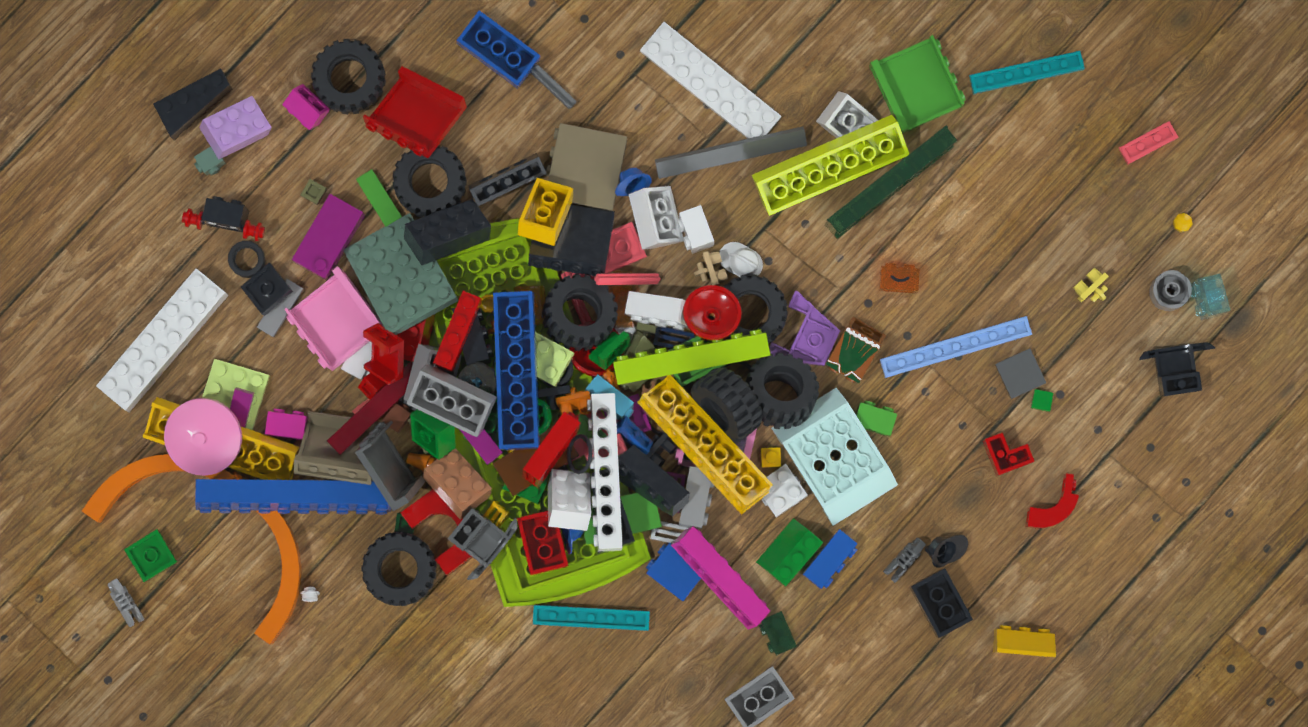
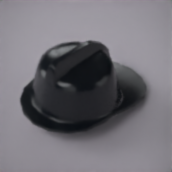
(947, 550)

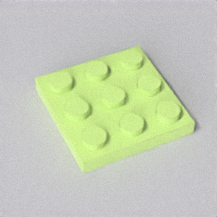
(226, 377)

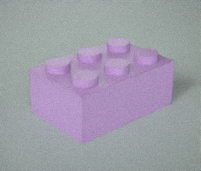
(235, 127)

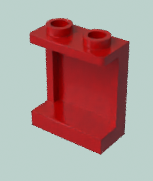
(387, 354)

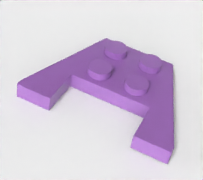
(814, 337)

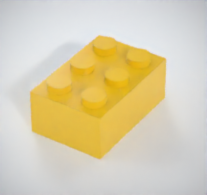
(545, 211)

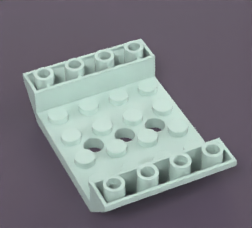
(844, 483)

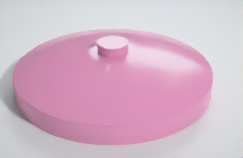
(203, 436)

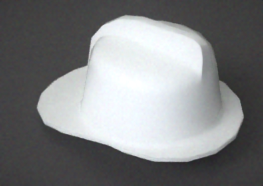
(740, 259)

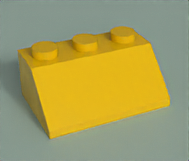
(1024, 642)

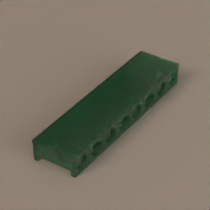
(891, 182)

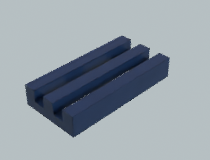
(673, 331)

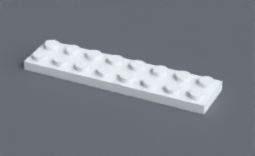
(709, 83)

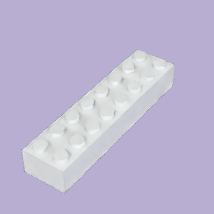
(162, 340)

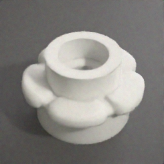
(309, 594)

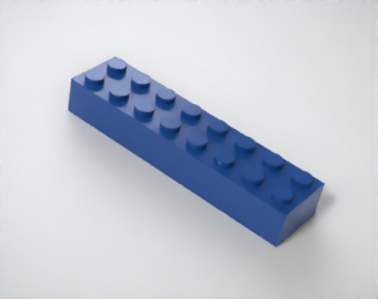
(516, 370)

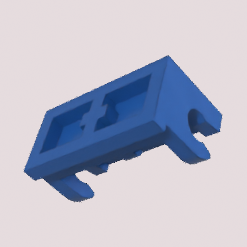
(633, 435)

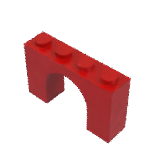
(428, 506)

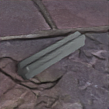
(553, 86)

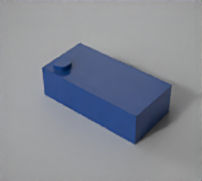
(498, 49)

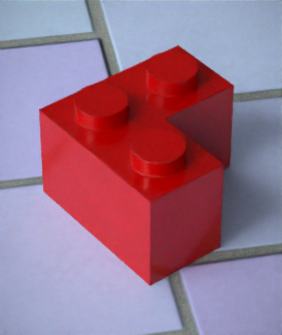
(1002, 458)

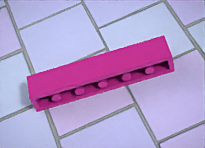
(720, 577)

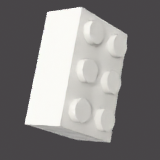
(656, 309)
(569, 500)

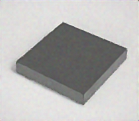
(1020, 373)

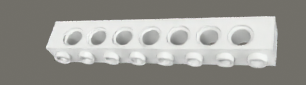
(606, 403)

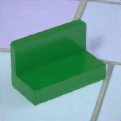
(609, 349)

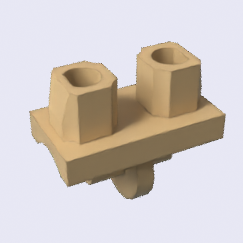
(715, 276)

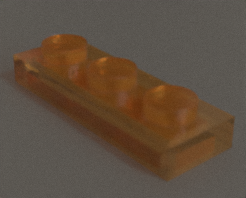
(621, 295)

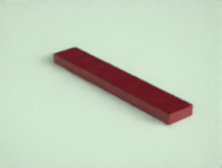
(369, 413)

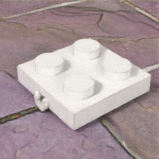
(784, 492)

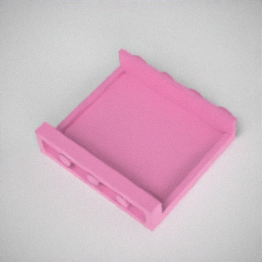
(333, 320)

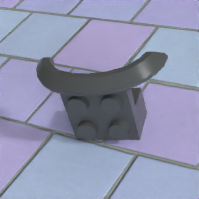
(481, 539)

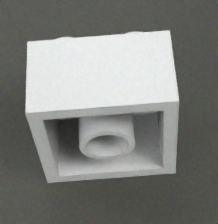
(696, 230)

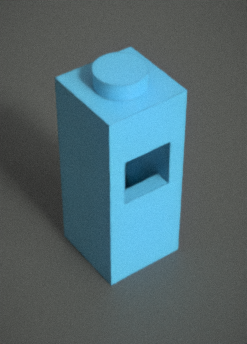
(623, 404)

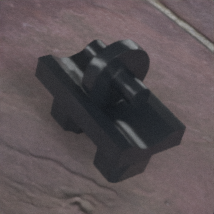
(659, 445)

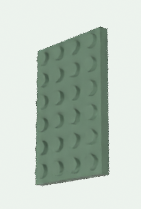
(396, 281)

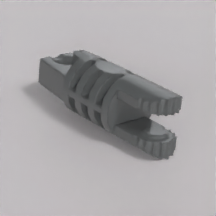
(905, 559)

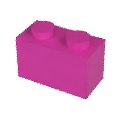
(306, 107)
(286, 425)

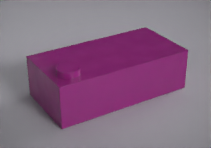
(328, 237)

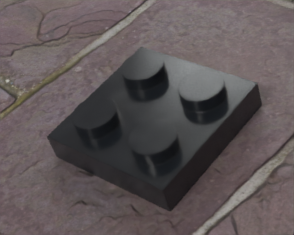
(266, 289)

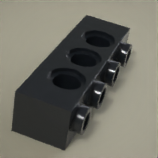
(507, 179)

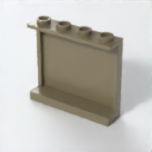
(588, 163)
(321, 460)

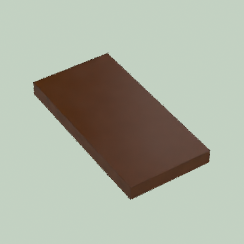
(511, 466)

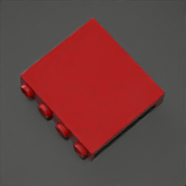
(416, 113)

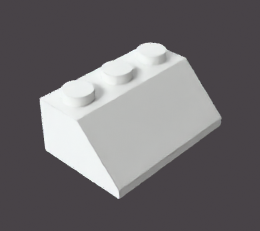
(655, 217)

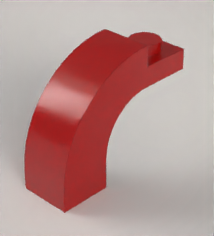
(1049, 517)

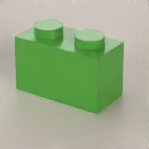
(876, 419)

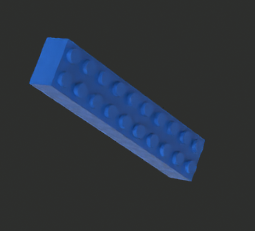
(288, 496)

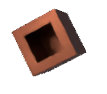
(399, 415)

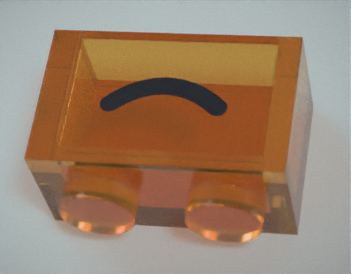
(899, 279)

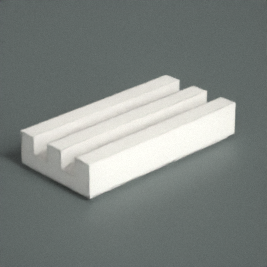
(667, 532)

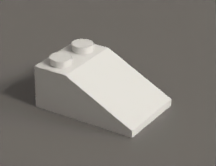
(844, 116)

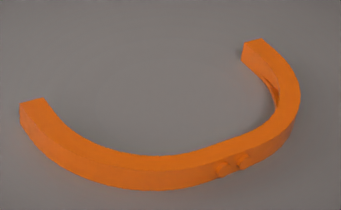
(289, 589)

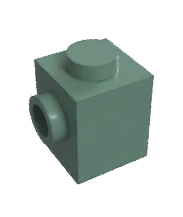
(208, 162)

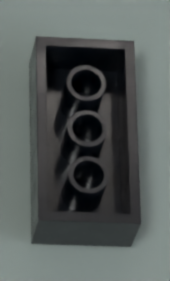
(447, 232)

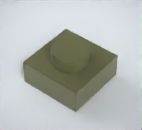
(313, 192)
(646, 329)

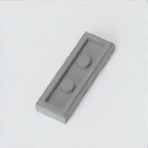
(274, 319)

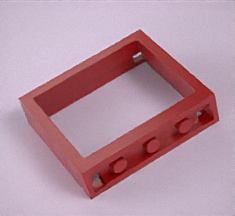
(551, 449)

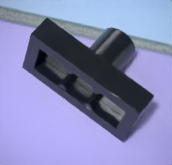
(551, 395)

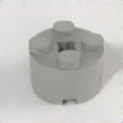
(1177, 282)

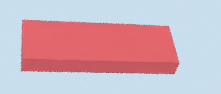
(1148, 142)

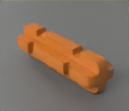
(611, 378)

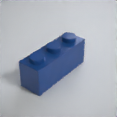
(830, 559)

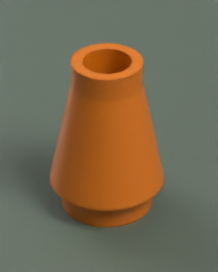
(420, 461)

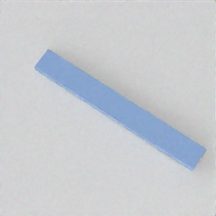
(955, 347)

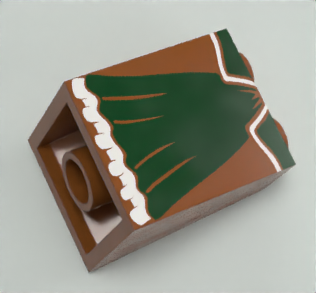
(855, 350)

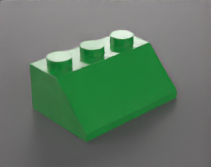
(789, 552)

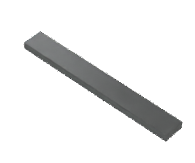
(731, 152)

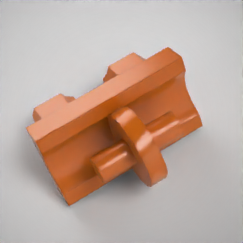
(574, 401)

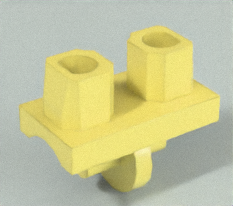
(1097, 279)

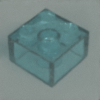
(1210, 297)

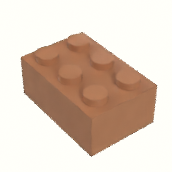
(457, 483)

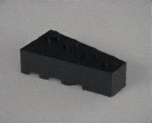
(191, 102)
(651, 481)
(627, 535)

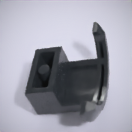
(1177, 368)

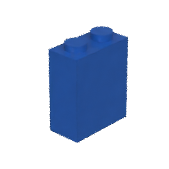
(673, 572)

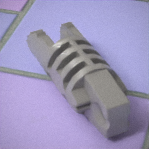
(124, 602)

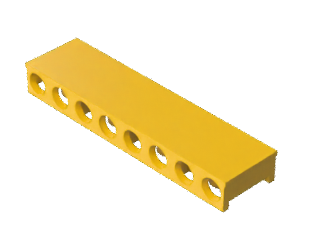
(705, 444)
(256, 453)

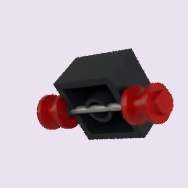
(226, 216)

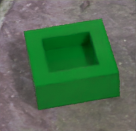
(1041, 400)

